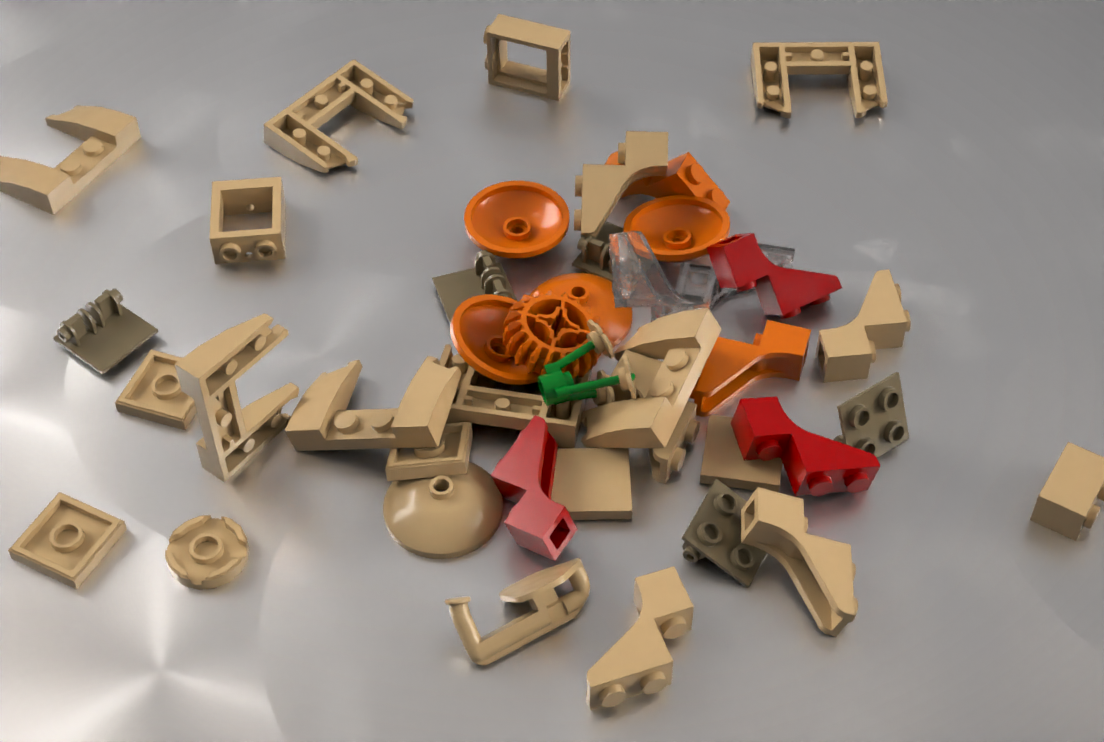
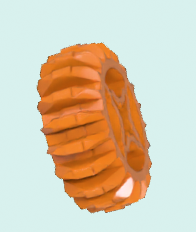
(531, 330)

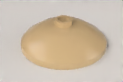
(446, 521)

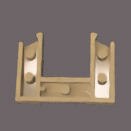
(858, 60)
(296, 130)
(106, 138)
(209, 377)
(511, 408)
(648, 422)
(325, 424)

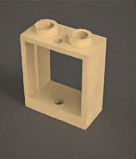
(521, 77)
(248, 197)

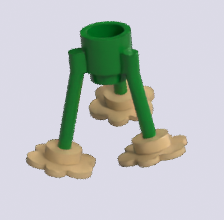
(559, 386)

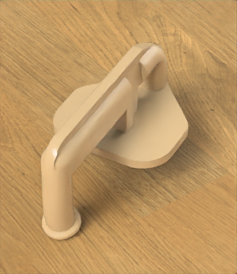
(546, 613)

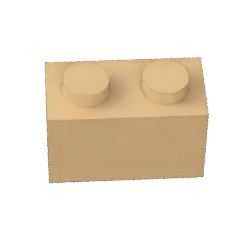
(1071, 492)

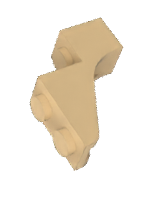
(603, 185)
(881, 324)
(671, 457)
(816, 565)
(640, 657)

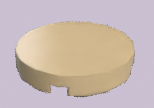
(207, 552)

